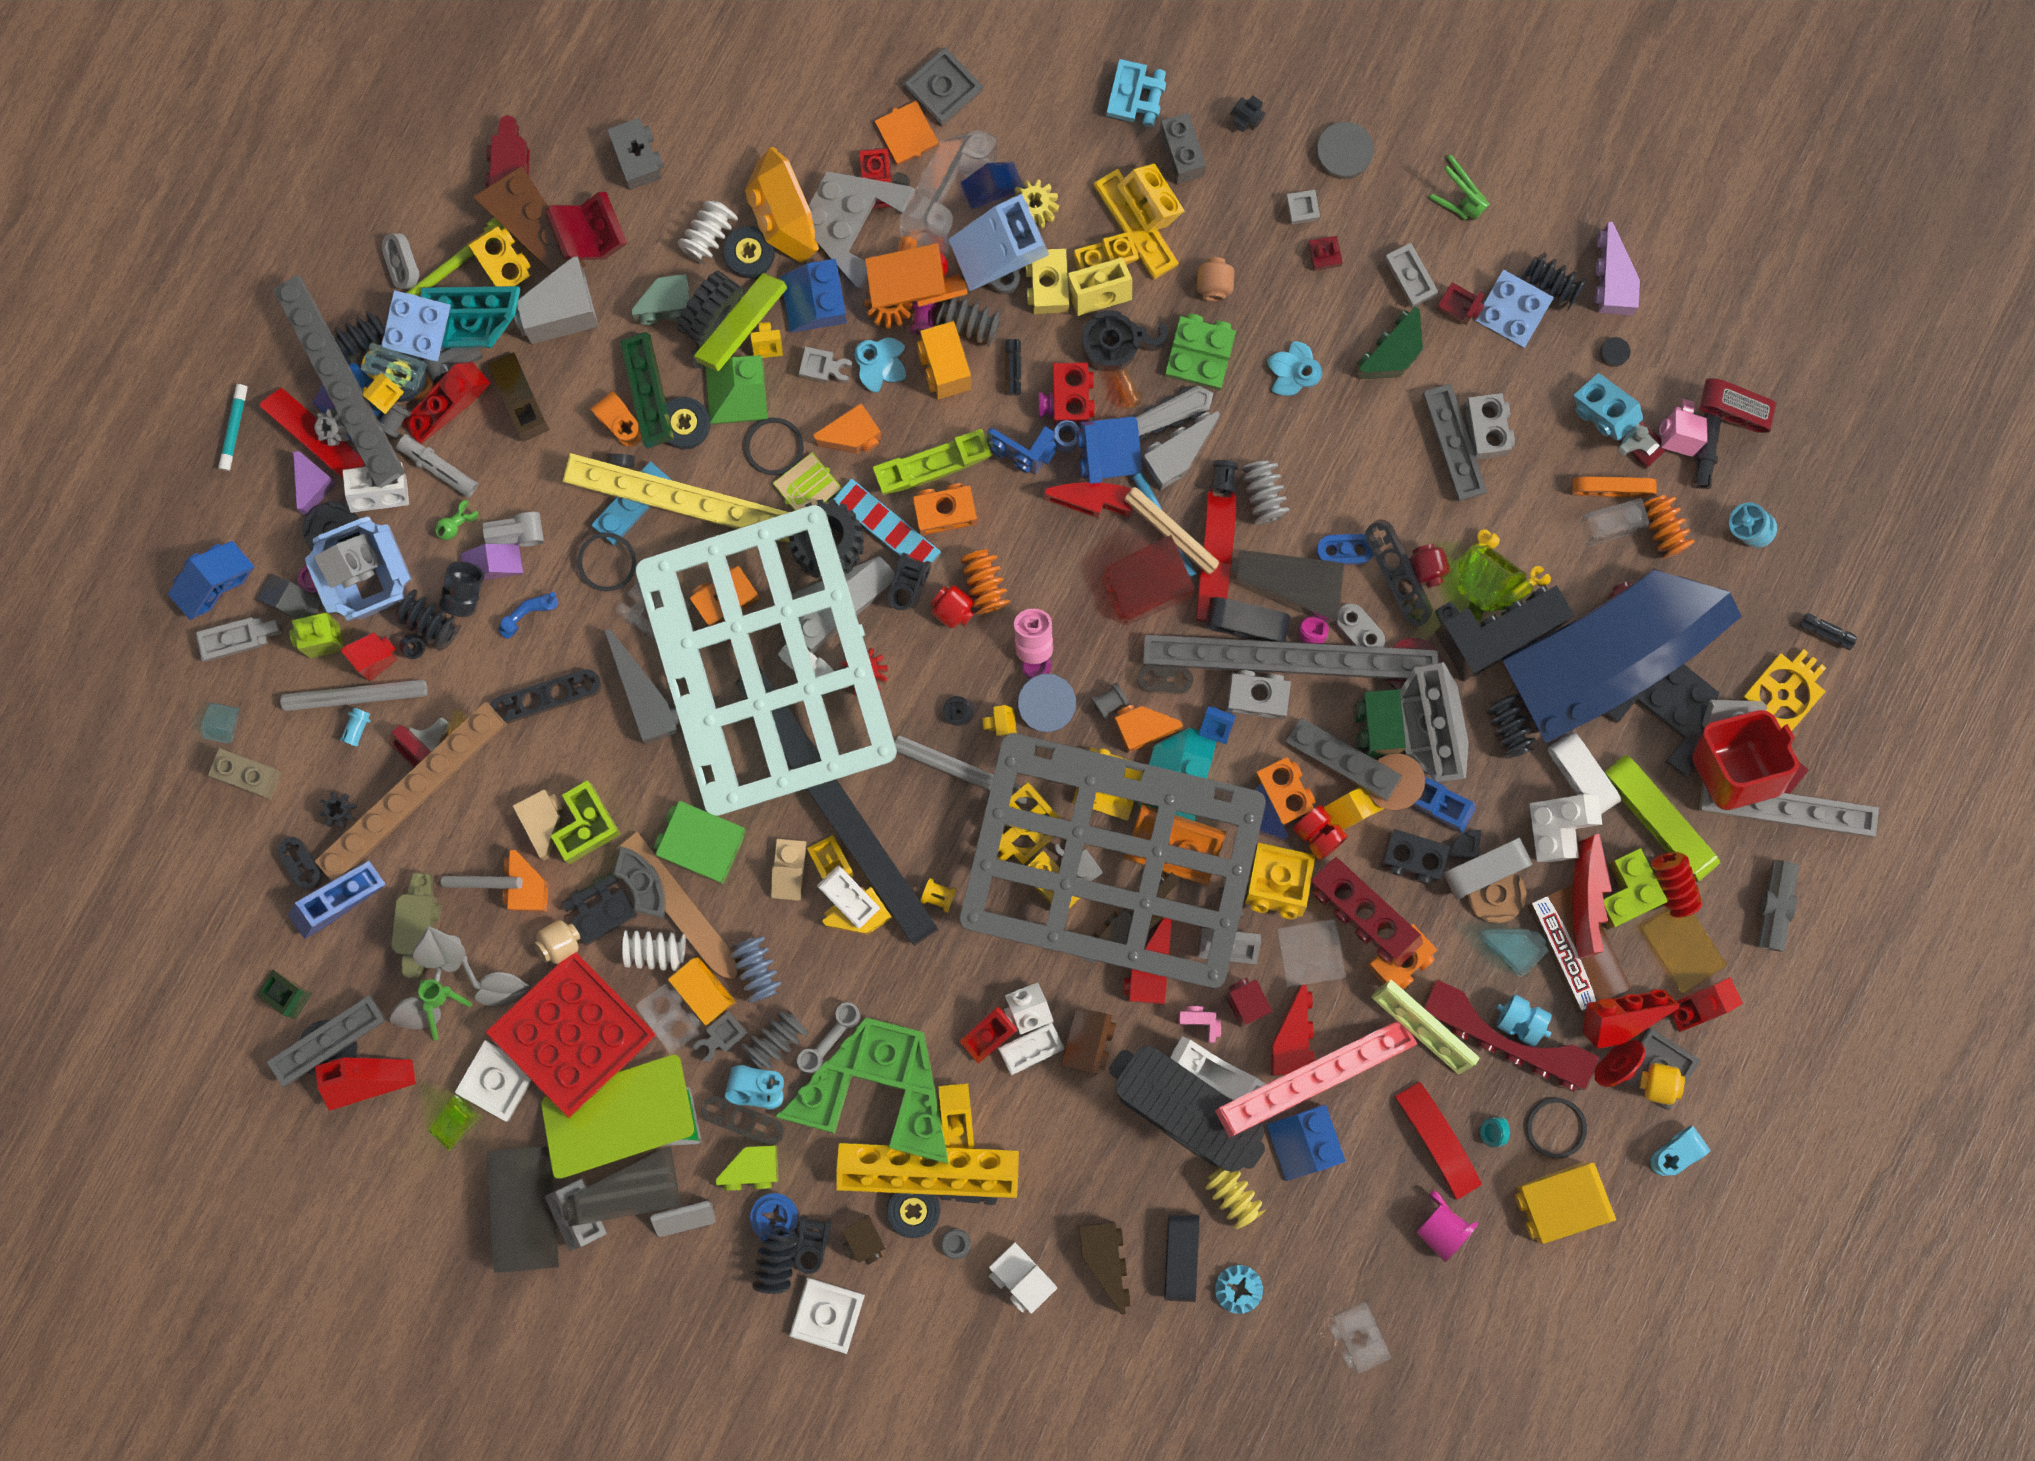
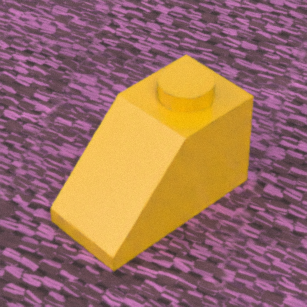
(956, 1116)

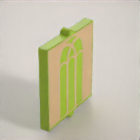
(807, 483)

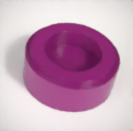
(1036, 669)

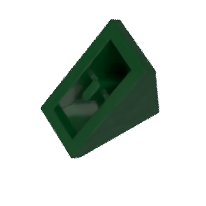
(284, 995)

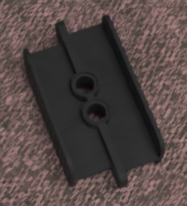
(1183, 1108)

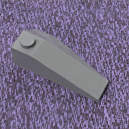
(865, 585)

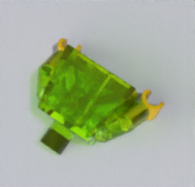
(1493, 580)

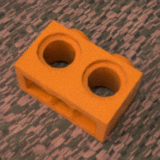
(1293, 788)

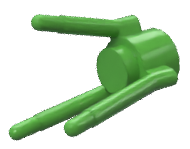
(1473, 203)
(434, 996)

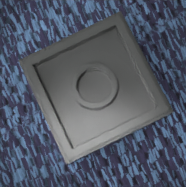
(943, 86)
(1665, 1052)

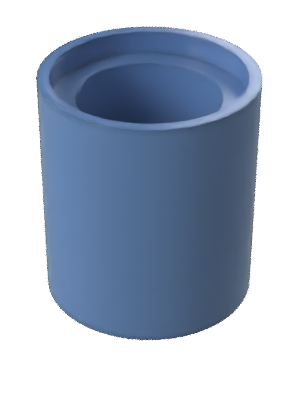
(1066, 426)

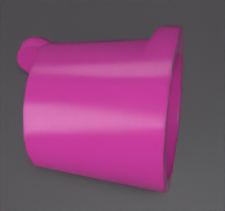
(1444, 1229)

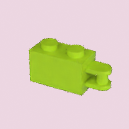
(316, 635)

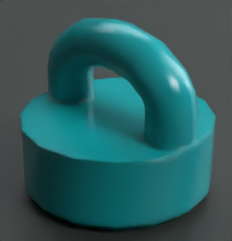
(1495, 1132)

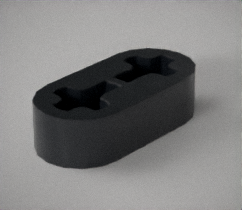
(293, 866)

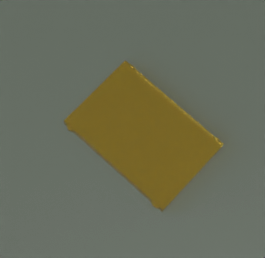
(1684, 949)

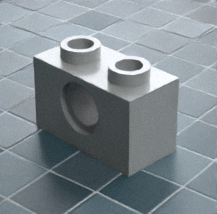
(1241, 701)

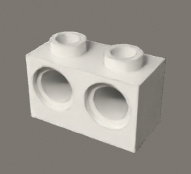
(364, 494)

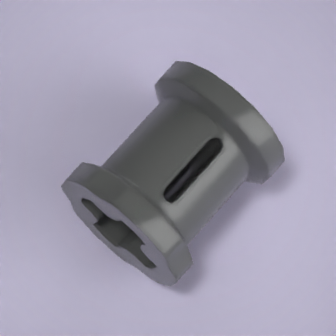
(393, 419)
(1110, 701)

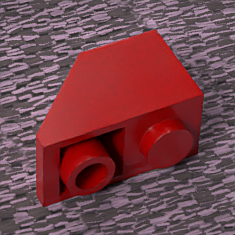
(1706, 1004)

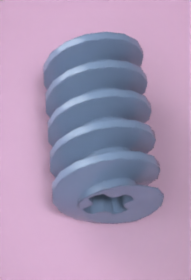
(756, 969)

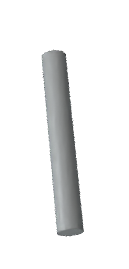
(481, 882)

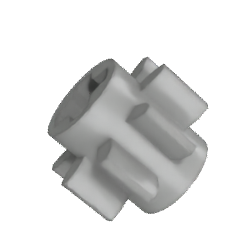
(331, 427)

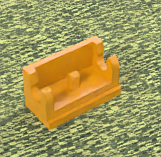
(702, 990)

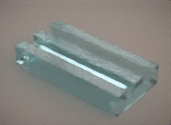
(371, 358)

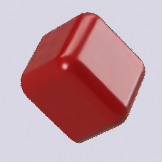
(1745, 759)

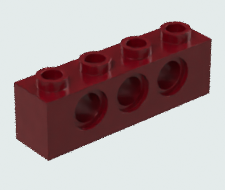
(1339, 877)

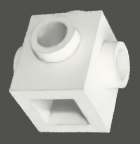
(1028, 1008)

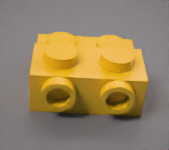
(1280, 881)

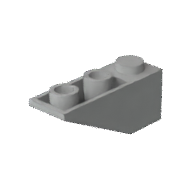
(1173, 458)

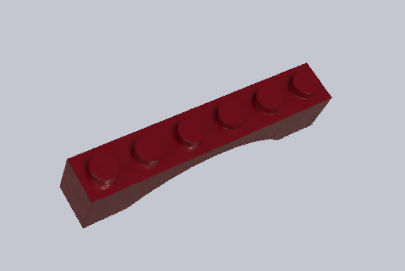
(1565, 1063)

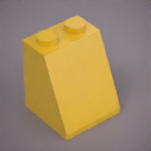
(1564, 1203)

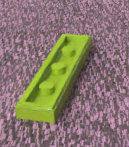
(740, 322)

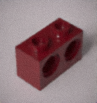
(1247, 1001)

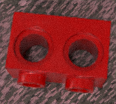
(1066, 394)

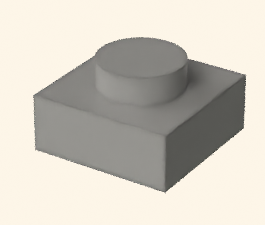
(1302, 207)

